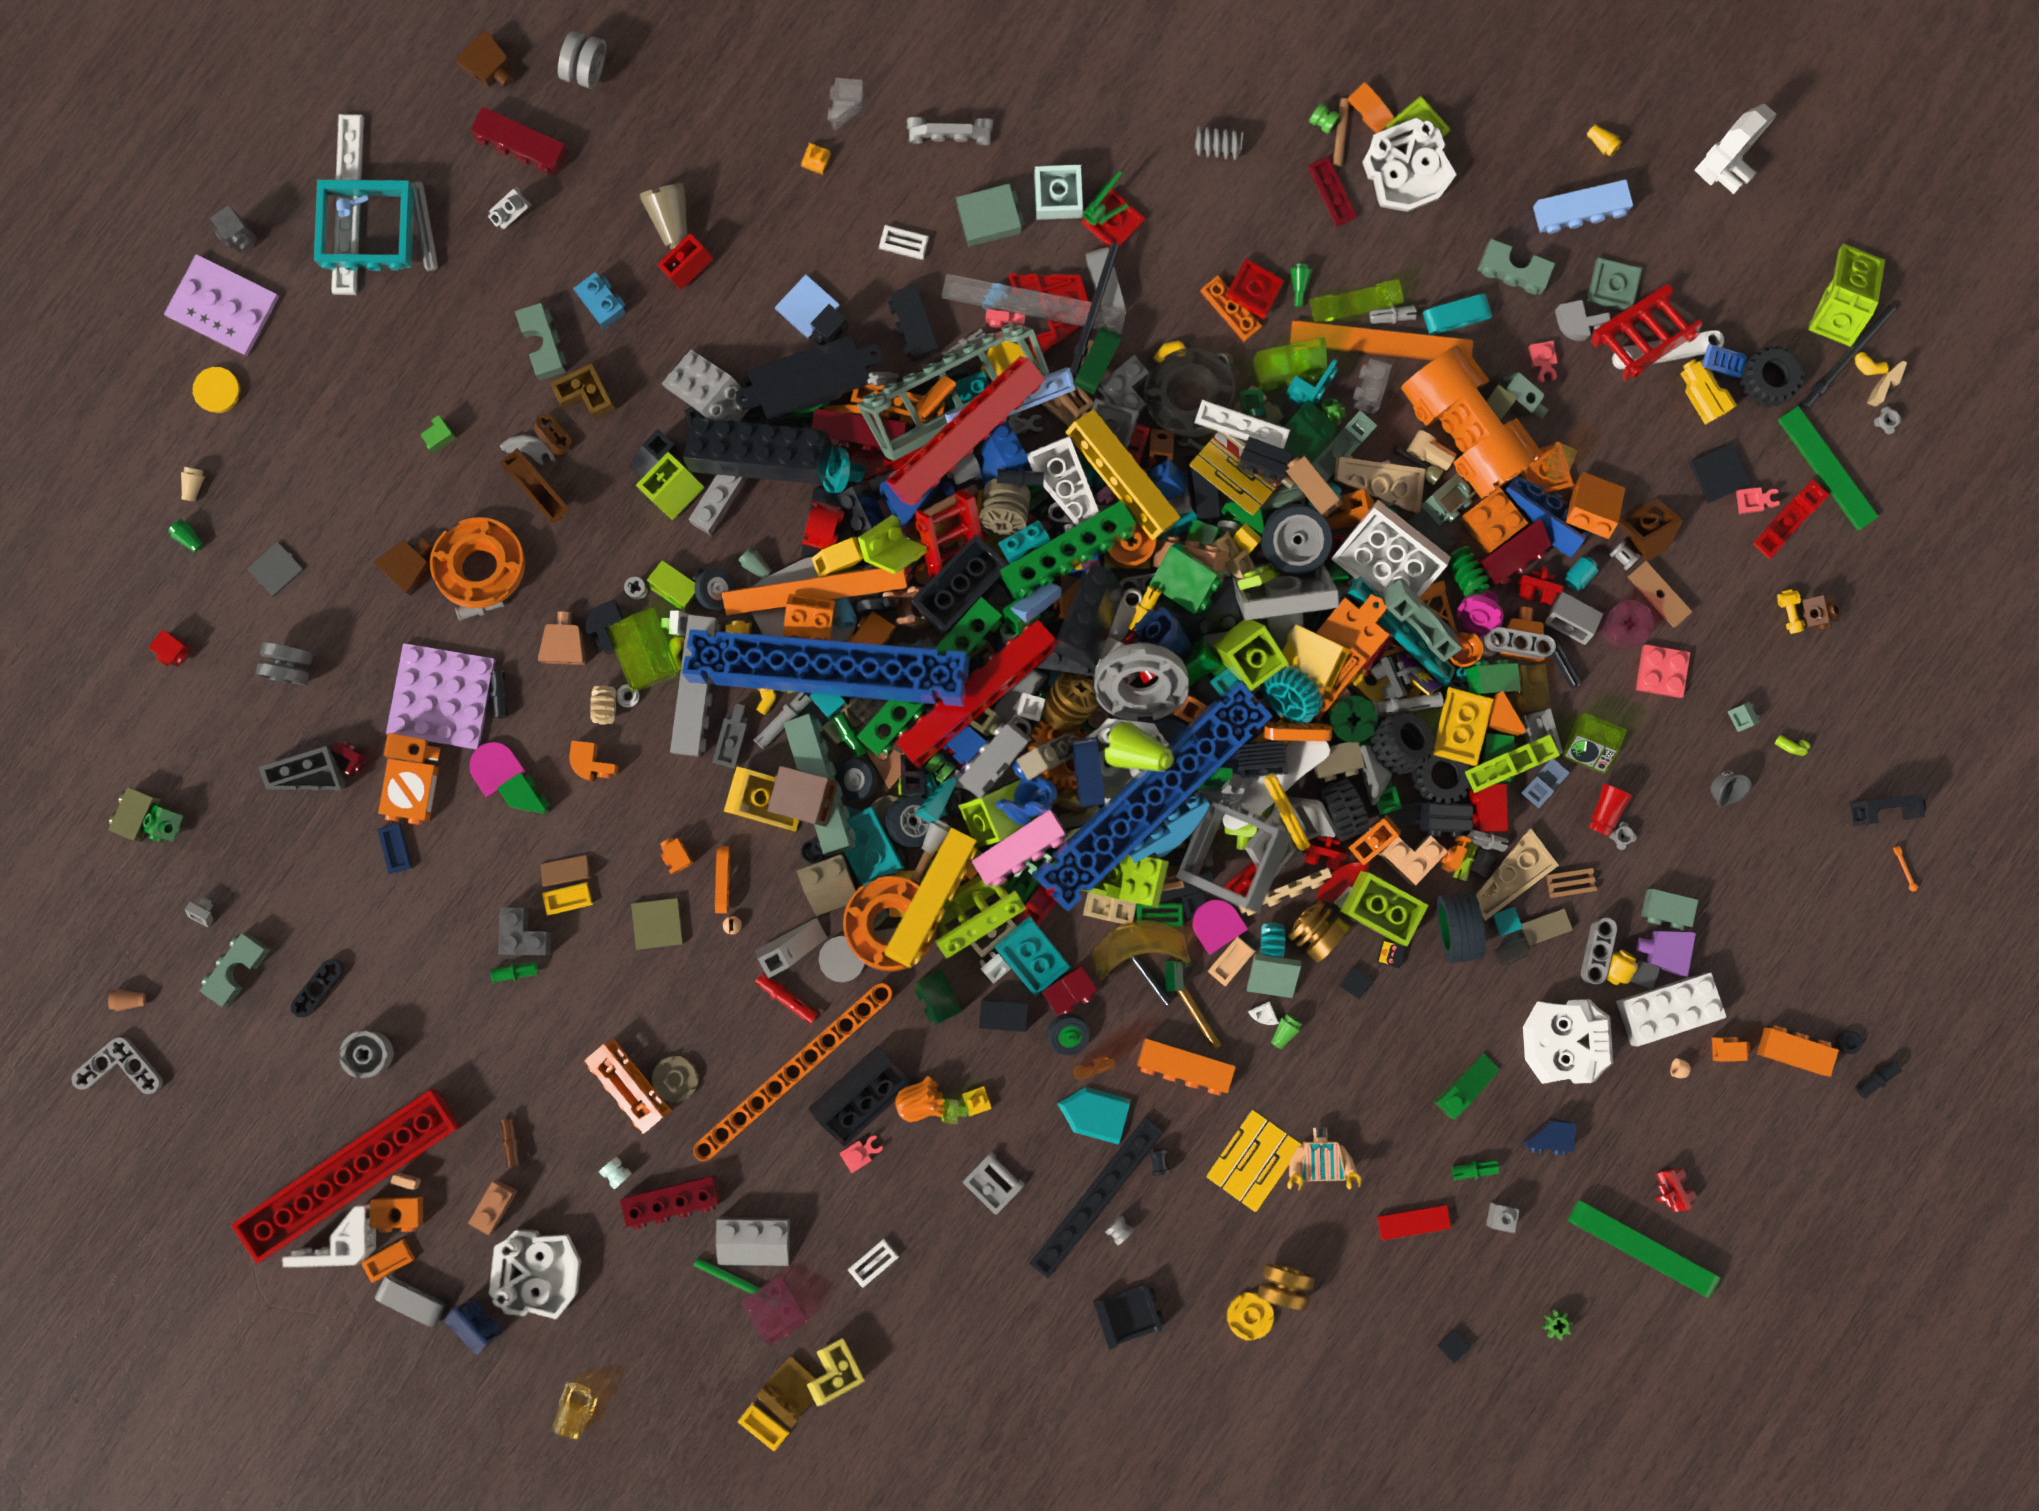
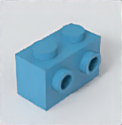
(599, 300)

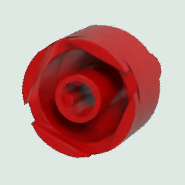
(822, 525)

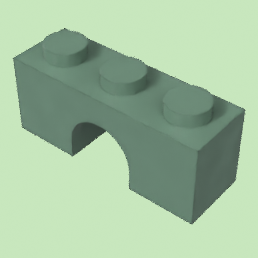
(1497, 264)
(536, 322)
(220, 984)

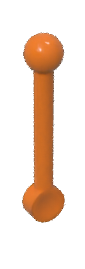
(1912, 886)

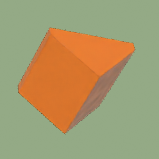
(1503, 717)

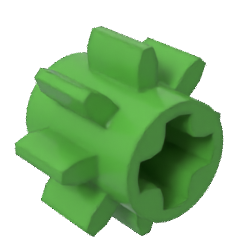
(1333, 410)
(1552, 1320)

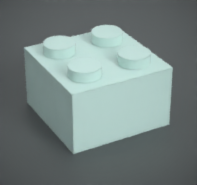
(1058, 192)

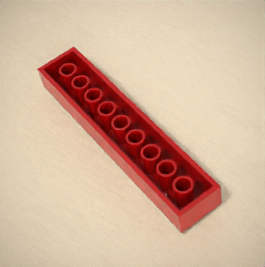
(346, 1176)

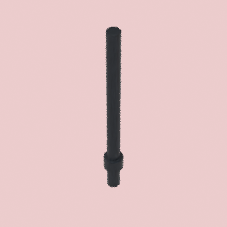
(1080, 350)
(1821, 387)

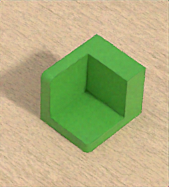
(438, 435)

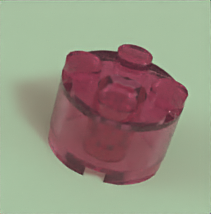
(1636, 615)

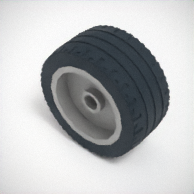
(1313, 533)

